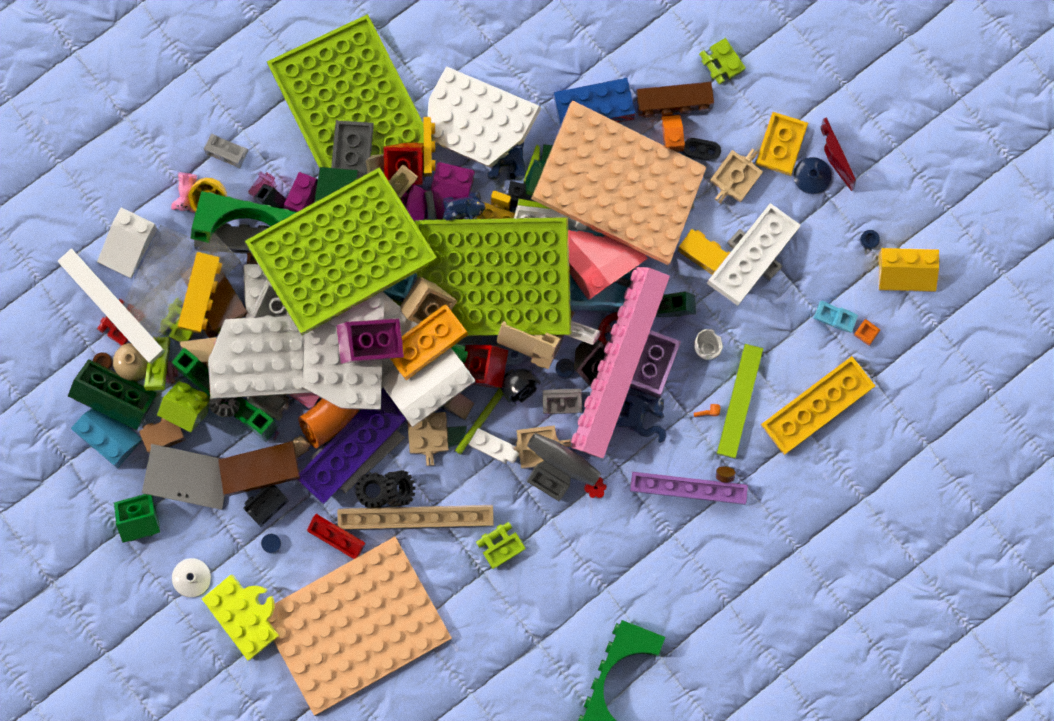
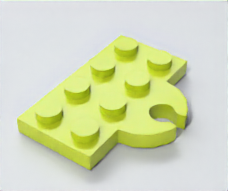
(243, 615)

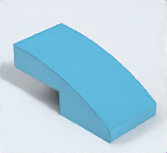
(835, 317)

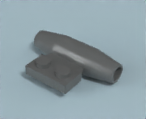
(558, 467)

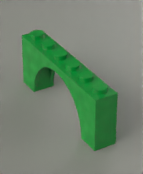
(217, 210)
(250, 416)
(628, 641)

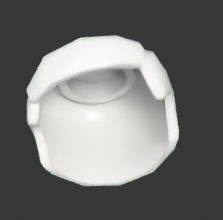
(708, 344)

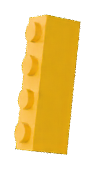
(702, 251)
(198, 292)

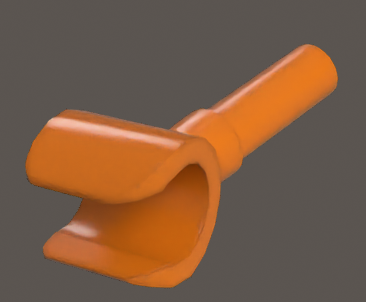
(714, 411)

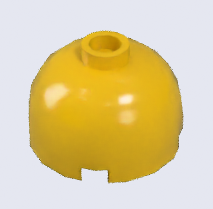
(205, 185)

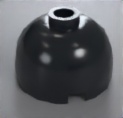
(519, 385)

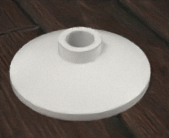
(201, 578)

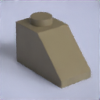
(459, 406)

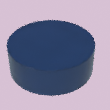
(869, 239)
(564, 368)
(271, 543)

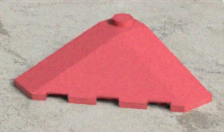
(599, 261)

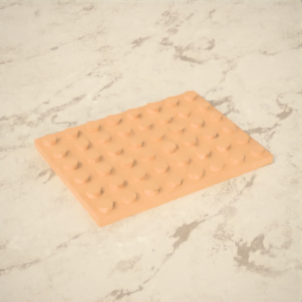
(619, 183)
(356, 626)

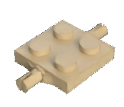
(736, 176)
(429, 436)
(527, 457)

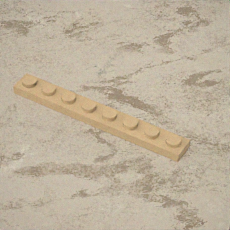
(415, 517)

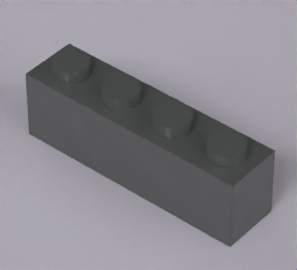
(235, 237)

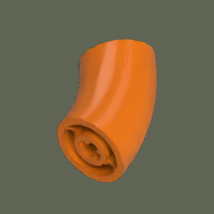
(324, 422)

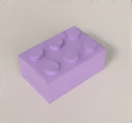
(655, 364)

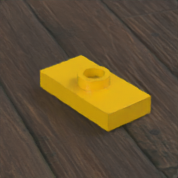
(501, 200)

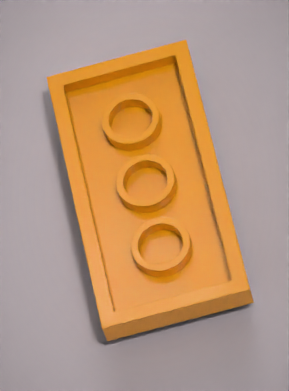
(429, 341)

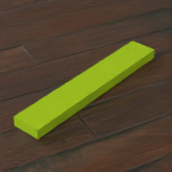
(739, 401)

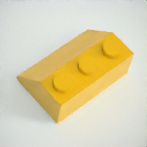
(908, 269)

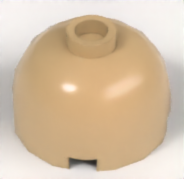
(129, 363)

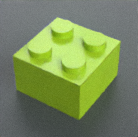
(184, 406)

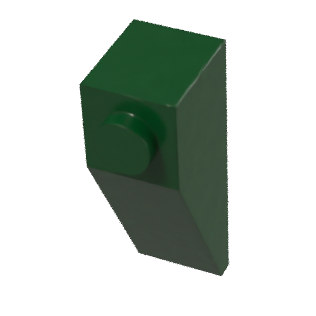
(677, 305)

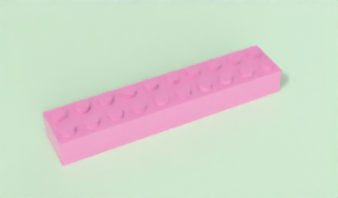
(620, 361)

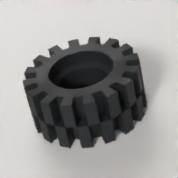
(405, 486)
(361, 490)

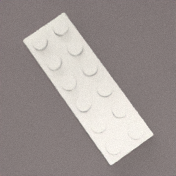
(753, 254)

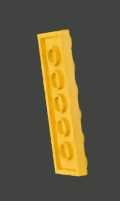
(818, 405)

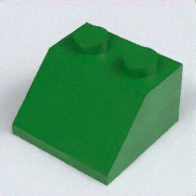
(136, 517)

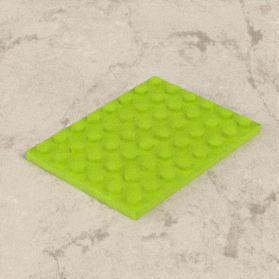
(346, 79)
(341, 251)
(503, 272)

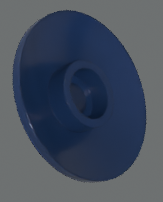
(808, 183)

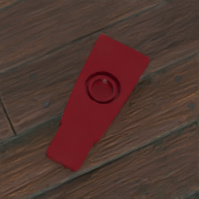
(836, 155)

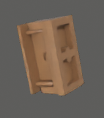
(161, 434)

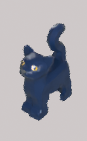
(514, 161)
(463, 207)
(635, 415)

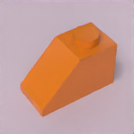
(673, 132)

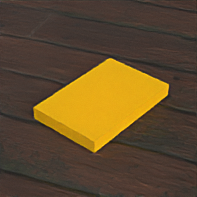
(781, 143)

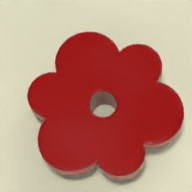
(599, 492)

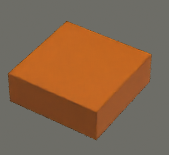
(867, 332)

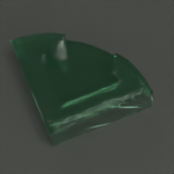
(456, 434)

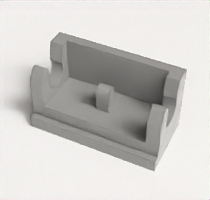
(225, 151)
(562, 401)
(270, 404)

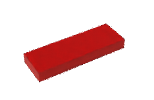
(336, 536)

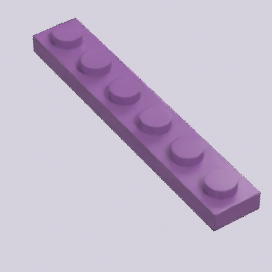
(688, 488)

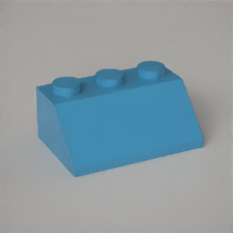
(107, 436)

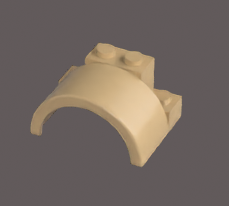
(539, 347)

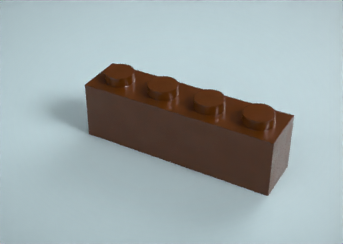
(674, 98)

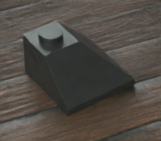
(587, 360)

